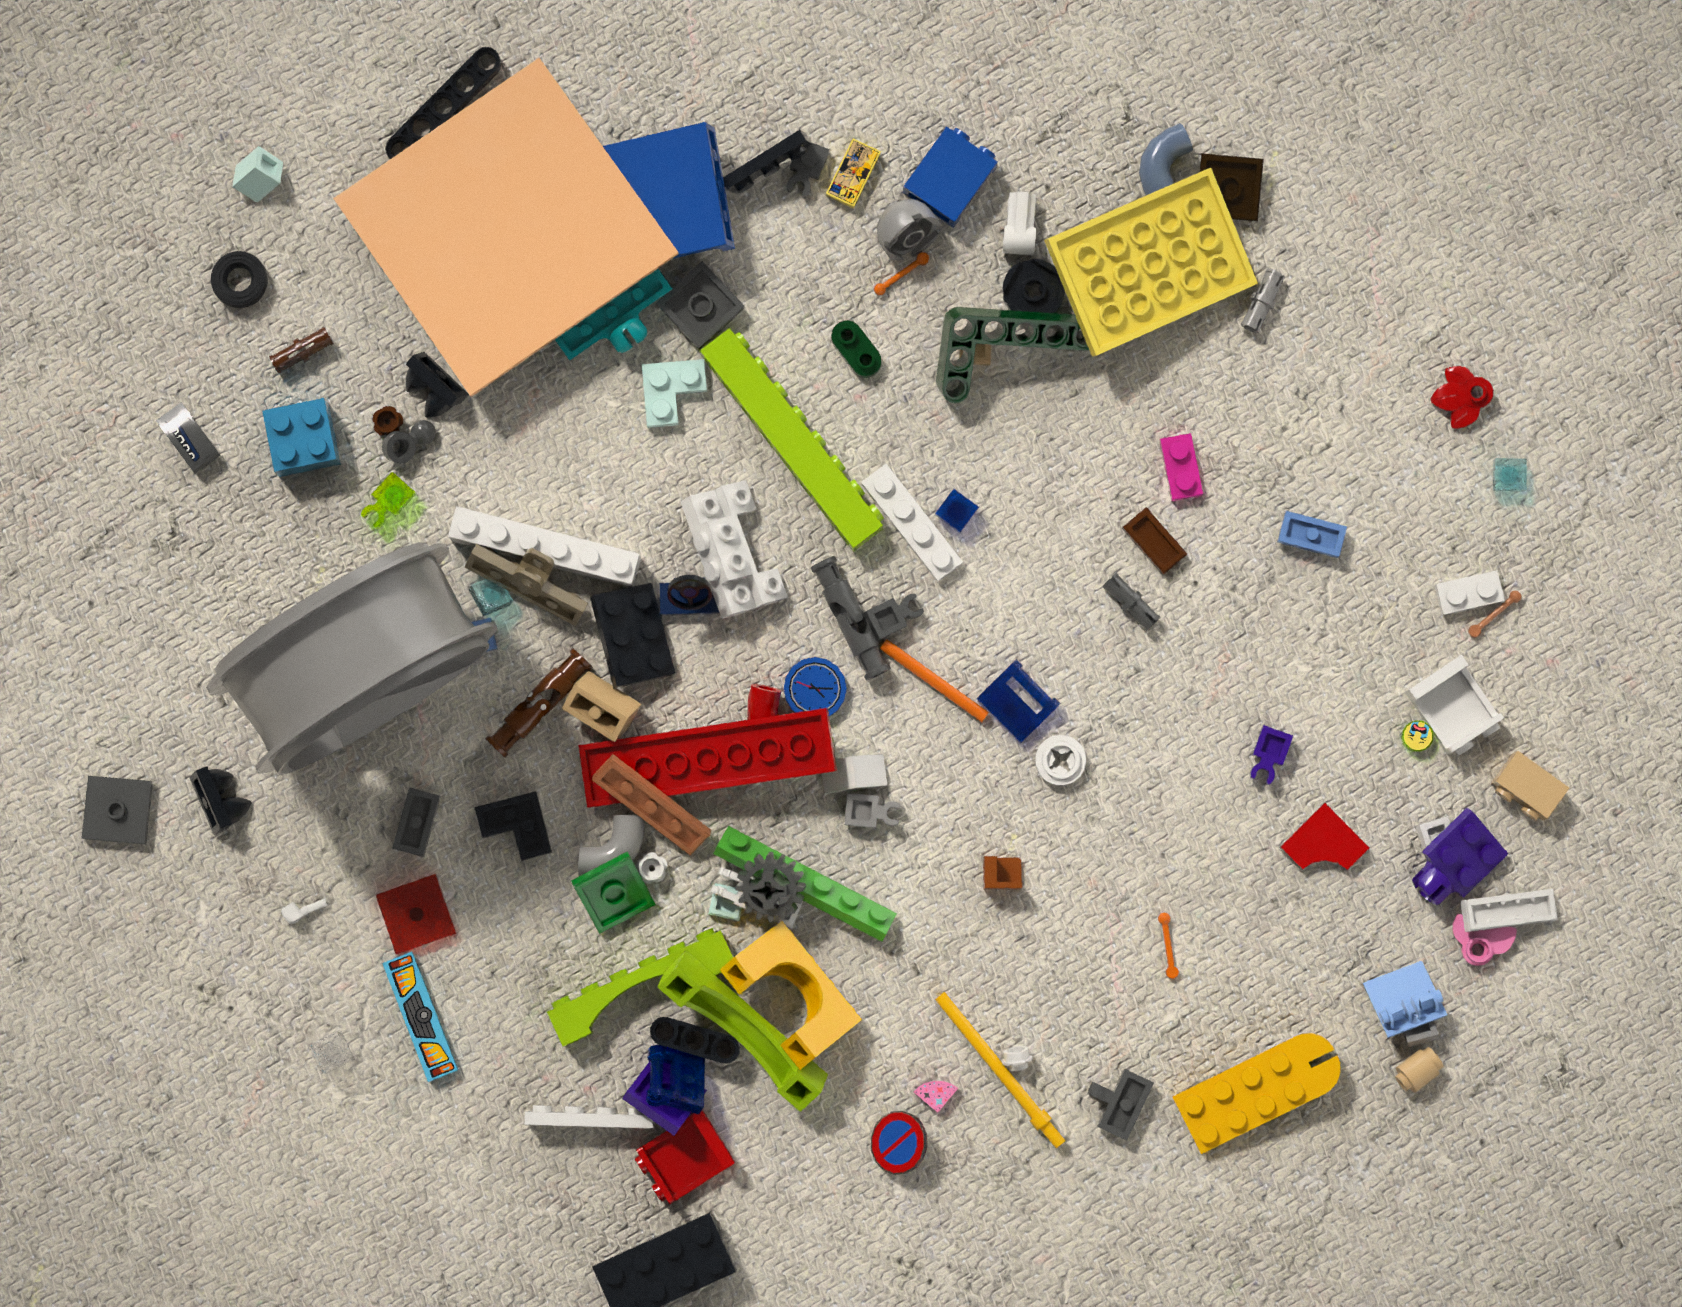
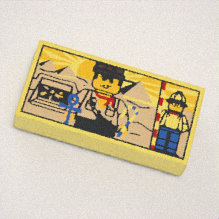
(853, 173)

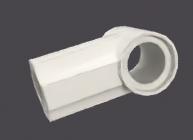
(1020, 230)

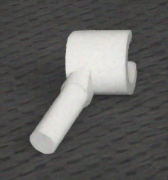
(293, 914)

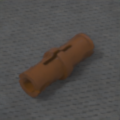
(282, 361)

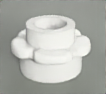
(658, 862)
(1017, 1058)

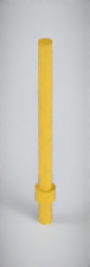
(1039, 1118)

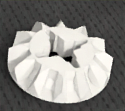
(1061, 745)

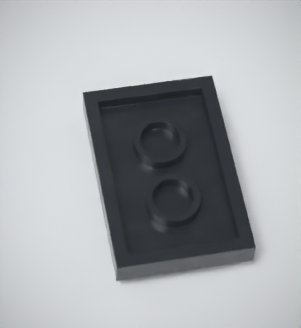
(632, 635)

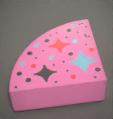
(936, 1093)

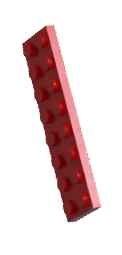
(718, 754)

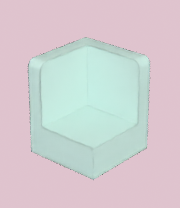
(257, 174)

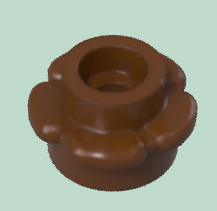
(381, 415)

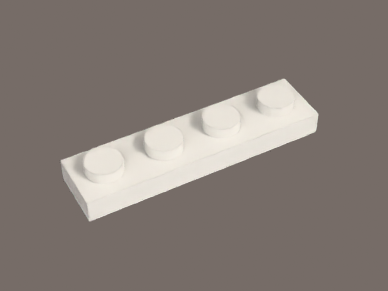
(912, 522)
(576, 1117)

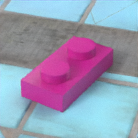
(1181, 467)

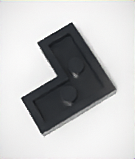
(519, 815)

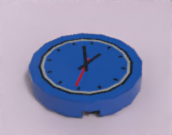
(815, 685)

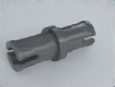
(1131, 601)

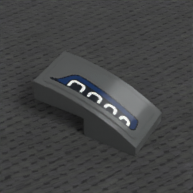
(188, 438)

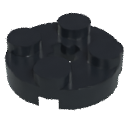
(1028, 273)

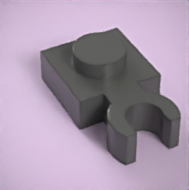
(807, 166)
(889, 617)

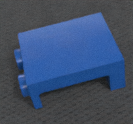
(950, 175)

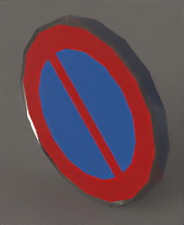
(899, 1142)

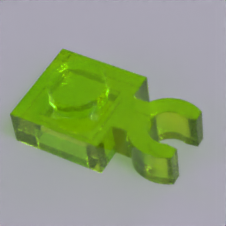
(391, 496)

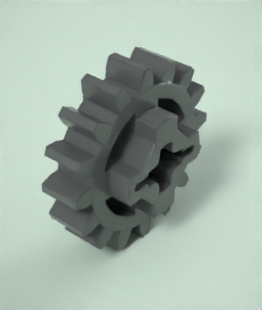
(756, 887)

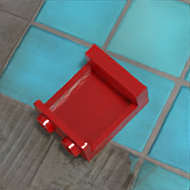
(685, 1159)

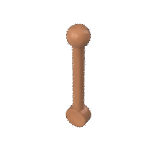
(1475, 630)

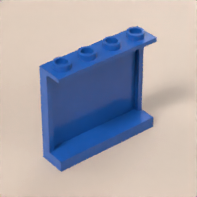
(680, 185)

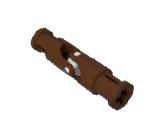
(534, 707)

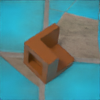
(1002, 873)

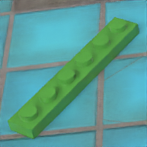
(819, 889)

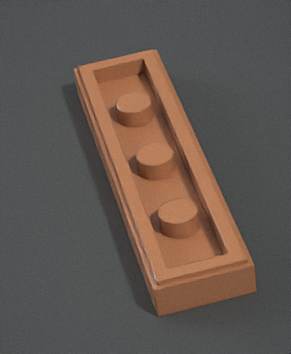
(651, 804)

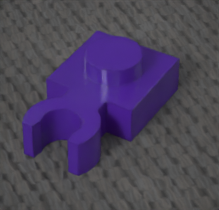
(1271, 749)

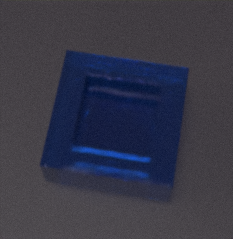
(956, 511)

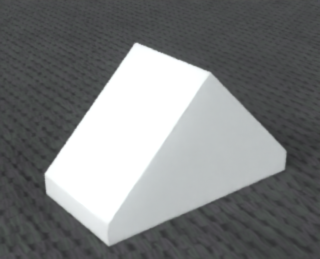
(856, 774)

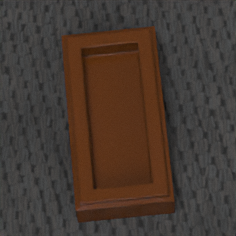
(1154, 541)

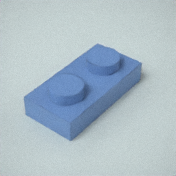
(1312, 534)

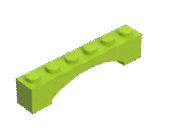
(696, 987)
(575, 1017)

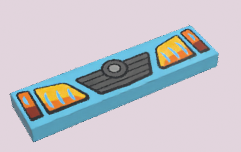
(420, 1016)

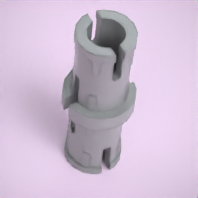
(1262, 300)

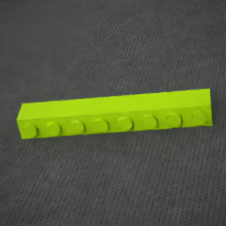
(791, 439)

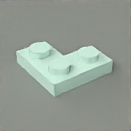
(662, 384)

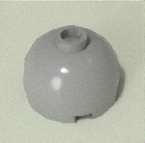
(906, 228)

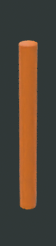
(934, 680)

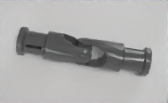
(848, 612)

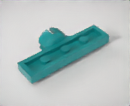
(616, 317)

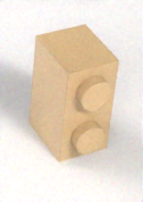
(601, 706)
(1529, 786)

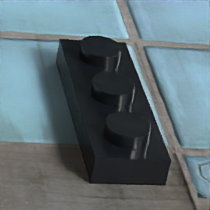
(767, 162)

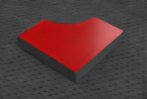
(1326, 839)

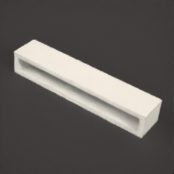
(568, 552)

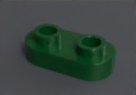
(856, 348)

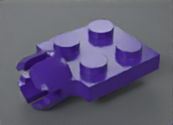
(1458, 859)

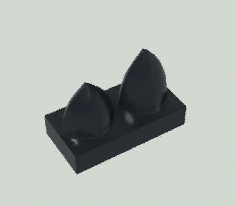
(444, 389)
(219, 811)

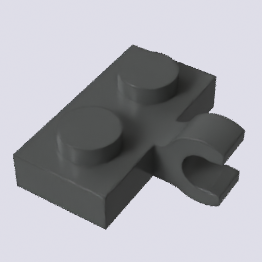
(1123, 1103)

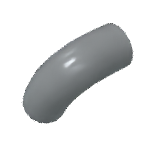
(626, 836)

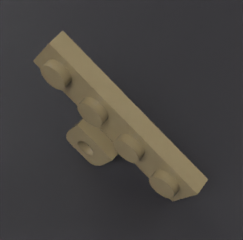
(528, 581)

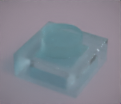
(1509, 474)
(490, 596)

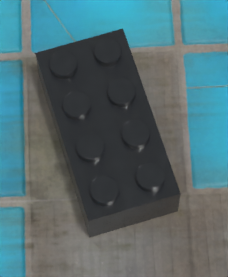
(666, 1266)

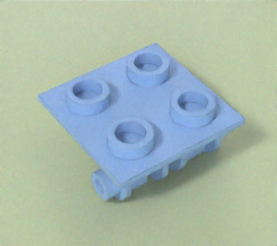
(1405, 999)

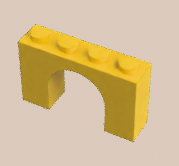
(784, 956)

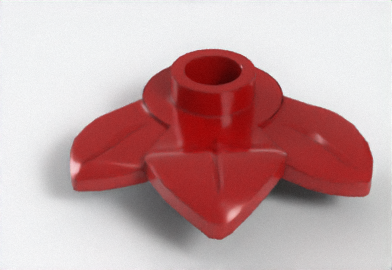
(1458, 397)

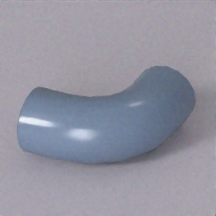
(1160, 155)

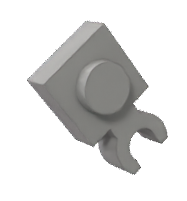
(864, 811)

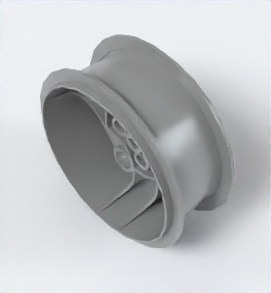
(351, 657)

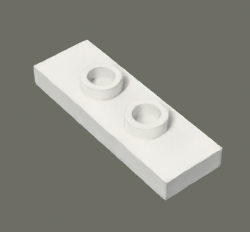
(1509, 910)

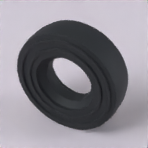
(243, 298)

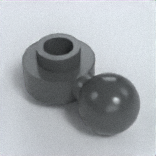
(421, 433)

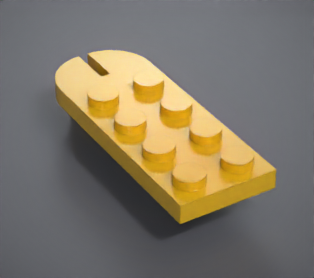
(1258, 1090)

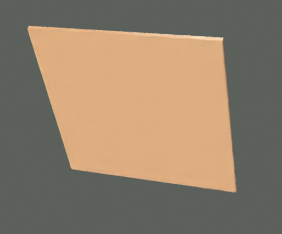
(505, 226)

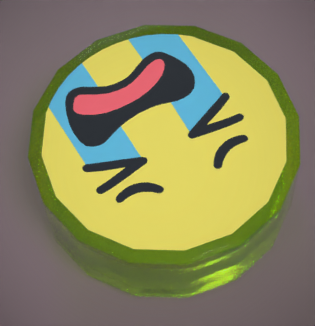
(1417, 736)

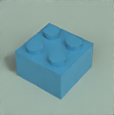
(301, 437)

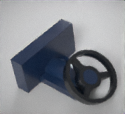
(687, 597)

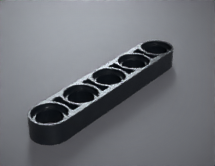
(449, 91)

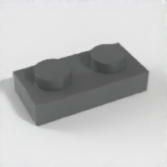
(416, 822)

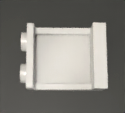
(1454, 707)

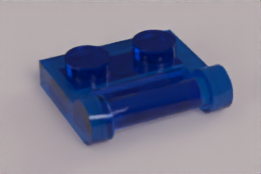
(1010, 708)
(686, 1079)

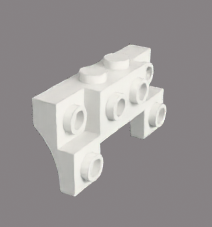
(725, 551)

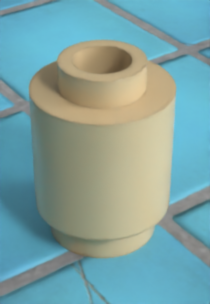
(1418, 1070)

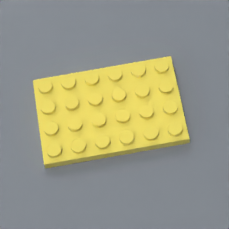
(1151, 262)

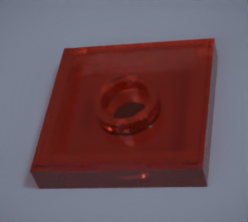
(416, 914)

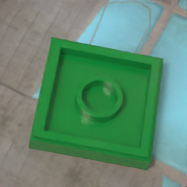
(613, 892)

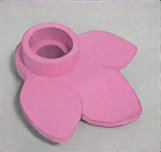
(1491, 940)

